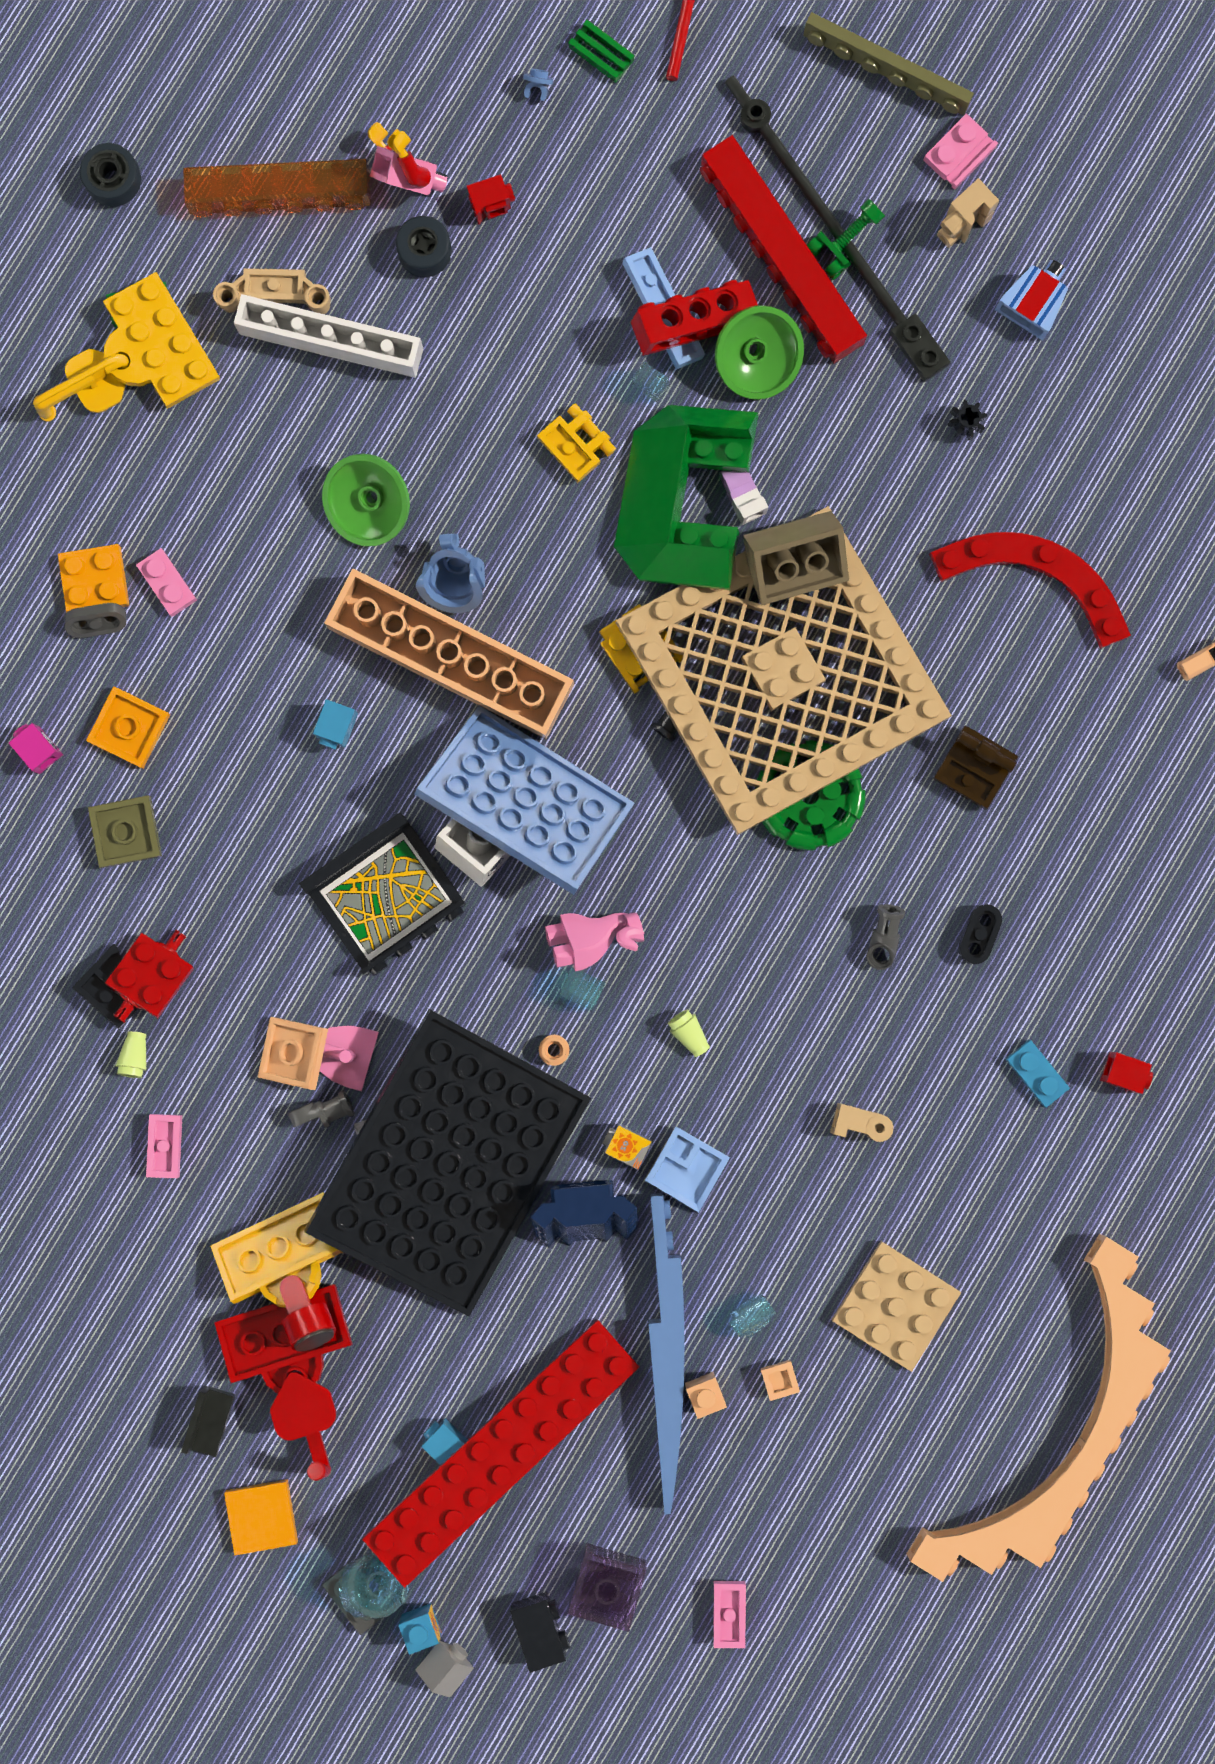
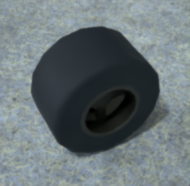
(423, 234)

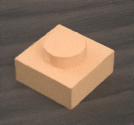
(780, 1380)

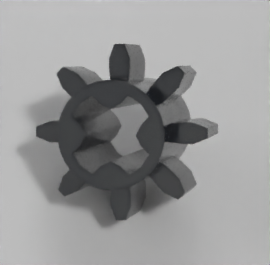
(972, 413)

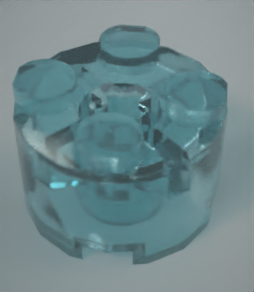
(358, 1597)

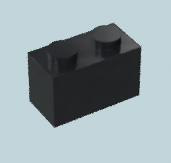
(539, 1631)

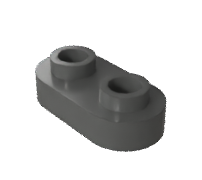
(95, 620)

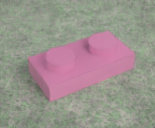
(166, 582)
(164, 1146)
(729, 1614)

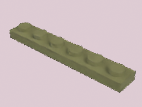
(882, 61)

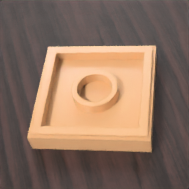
(292, 1053)

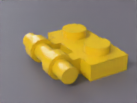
(570, 449)

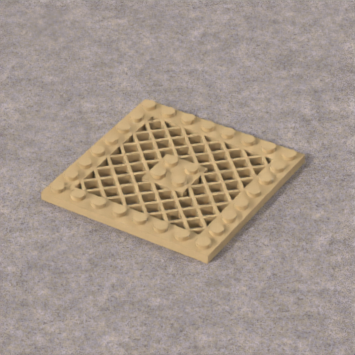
(782, 673)

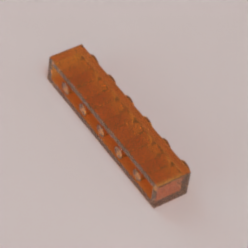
(277, 187)

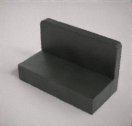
(208, 1421)

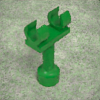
(869, 214)

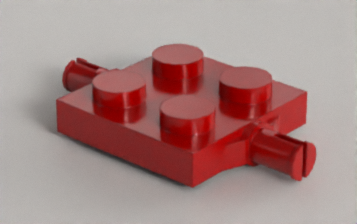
(149, 975)

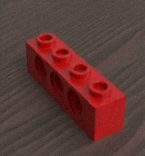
(685, 329)

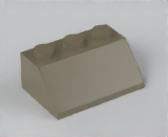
(797, 557)

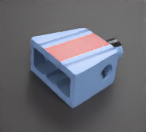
(1035, 299)

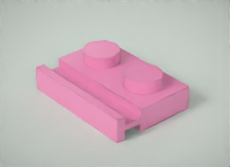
(960, 151)

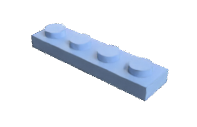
(654, 287)

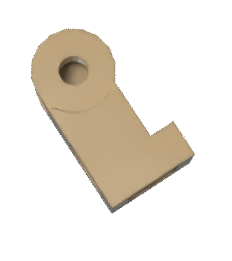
(874, 1125)

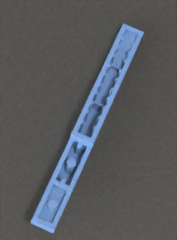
(667, 1348)

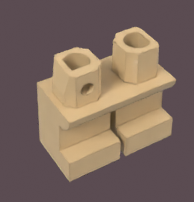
(971, 206)

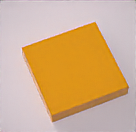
(128, 727)
(261, 1517)

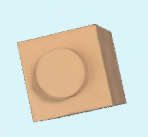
(705, 1395)

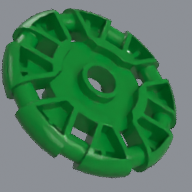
(820, 812)

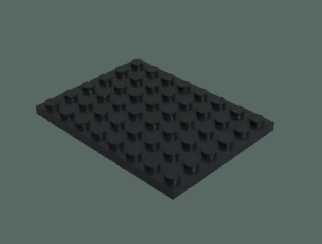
(447, 1163)

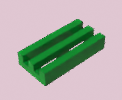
(581, 35)

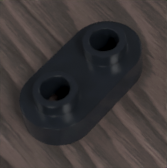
(981, 935)

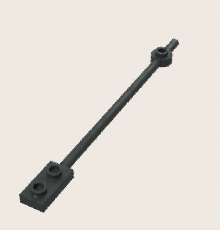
(909, 333)

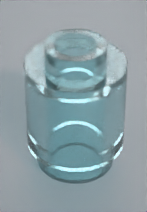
(752, 1316)

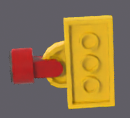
(285, 1267)

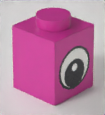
(35, 747)

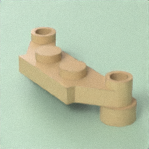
(274, 286)

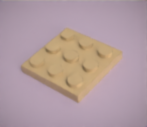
(896, 1306)

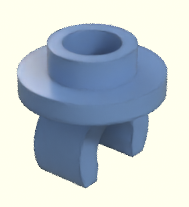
(539, 79)

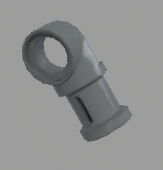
(885, 936)
(326, 1111)

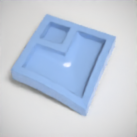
(687, 1169)

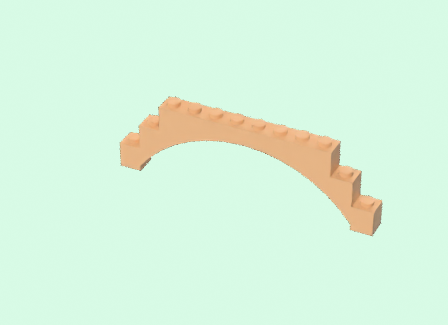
(1044, 1514)

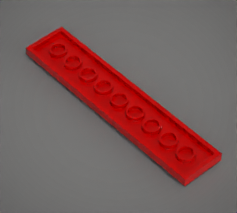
(500, 1453)

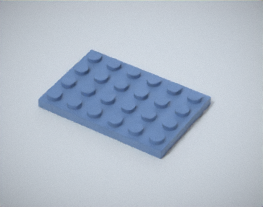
(525, 799)

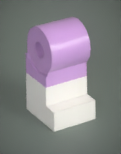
(743, 495)

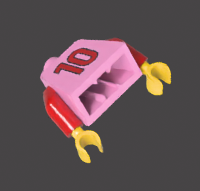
(399, 167)

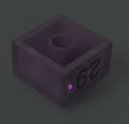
(607, 1587)

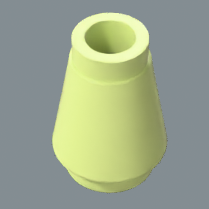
(689, 1032)
(132, 1056)

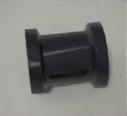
(665, 727)

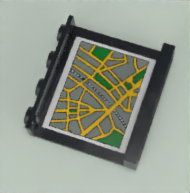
(384, 894)

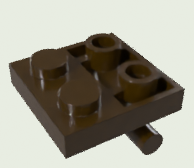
(975, 767)

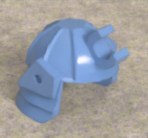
(452, 578)

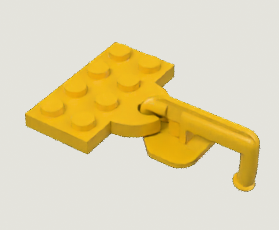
(154, 340)

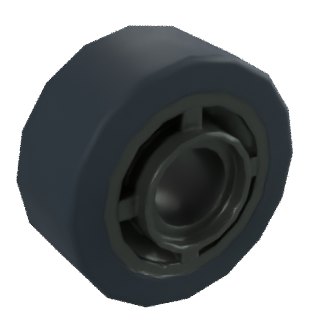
(108, 158)

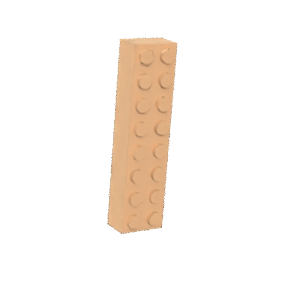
(449, 653)

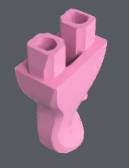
(590, 938)

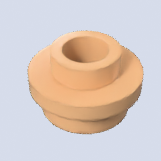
(554, 1060)

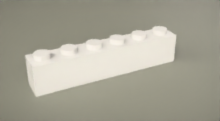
(328, 336)

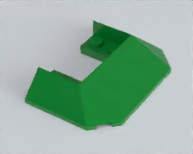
(649, 522)

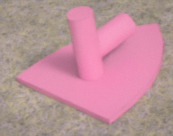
(348, 1055)

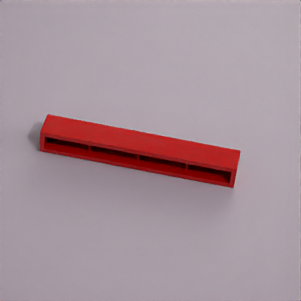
(782, 250)

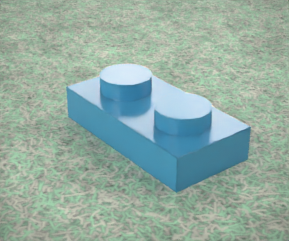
(1037, 1073)

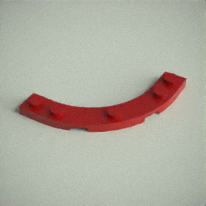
(1046, 558)

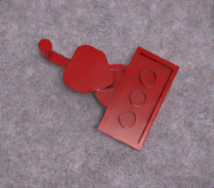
(259, 1345)

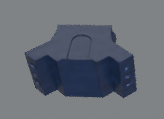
(584, 1213)

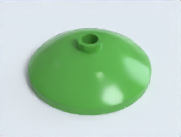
(775, 359)
(350, 504)

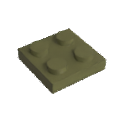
(124, 831)

